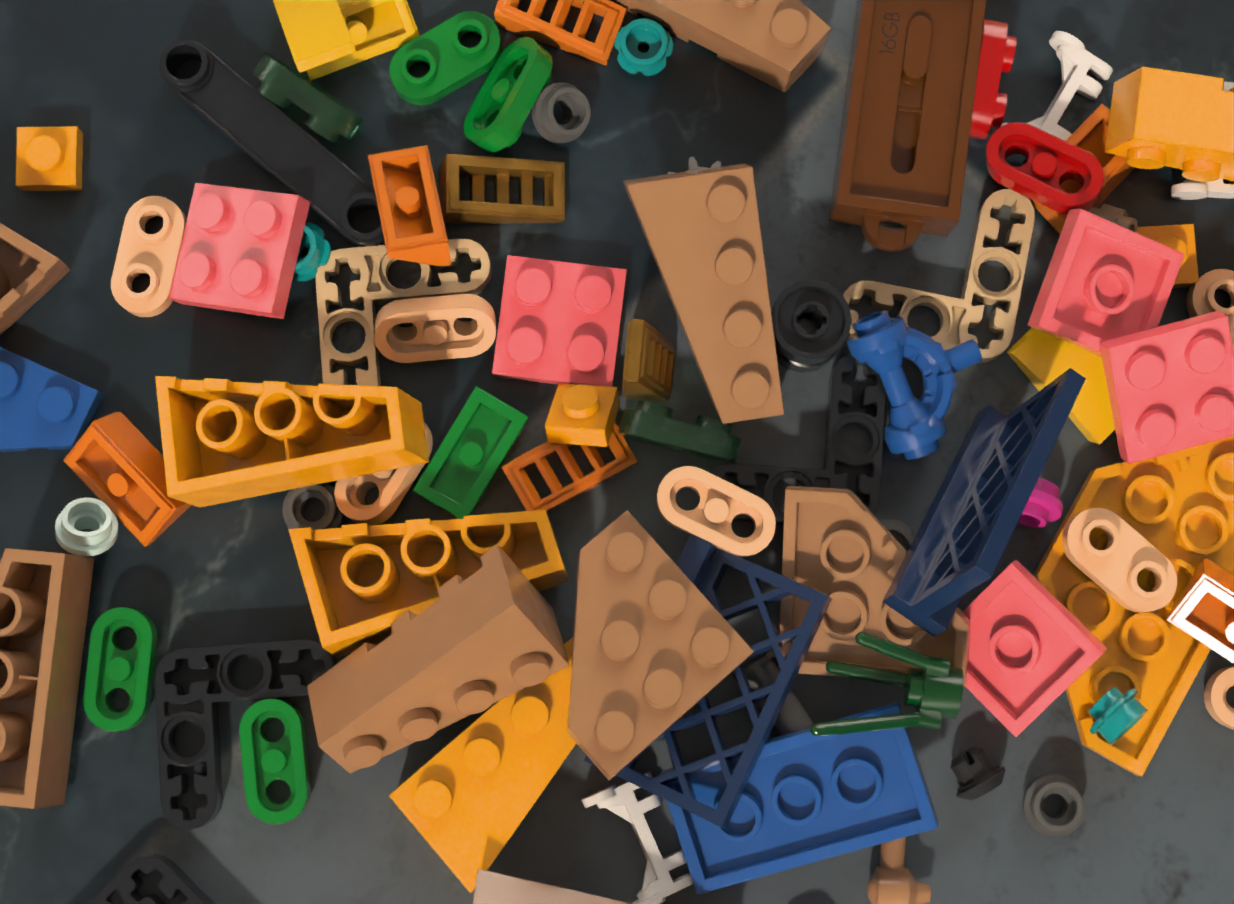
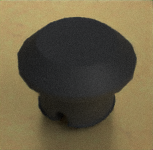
(976, 776)

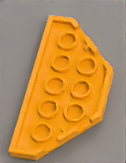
(1186, 513)

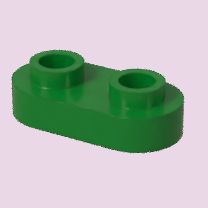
(448, 60)
(508, 95)
(115, 668)
(270, 760)

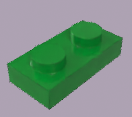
(471, 454)

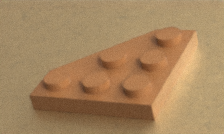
(852, 558)
(639, 646)

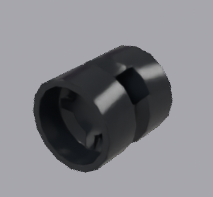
(809, 325)

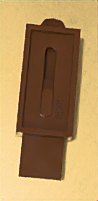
(907, 118)

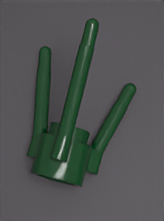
(932, 689)

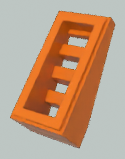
(530, 25)
(525, 490)

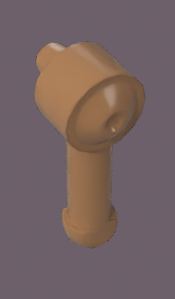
(892, 881)

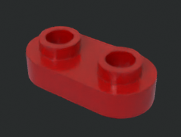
(995, 57)
(1047, 166)

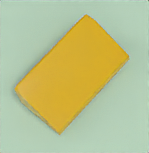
(374, 29)

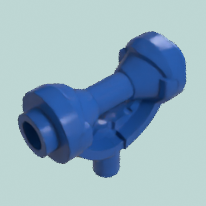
(912, 422)

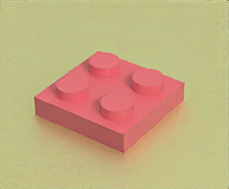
(239, 250)
(1103, 283)
(559, 322)
(1171, 386)
(1024, 648)

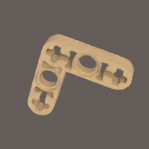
(377, 290)
(959, 314)

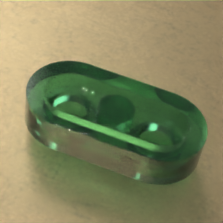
(286, 85)
(706, 439)

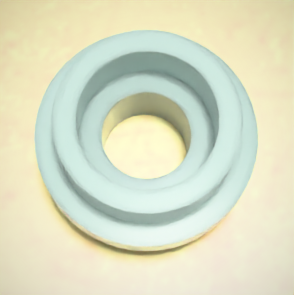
(86, 514)

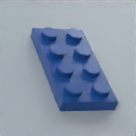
(807, 804)

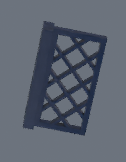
(979, 505)
(705, 568)

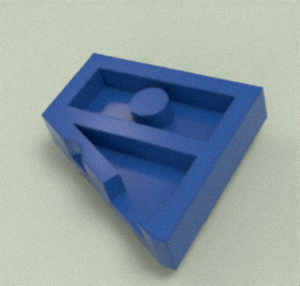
(41, 406)

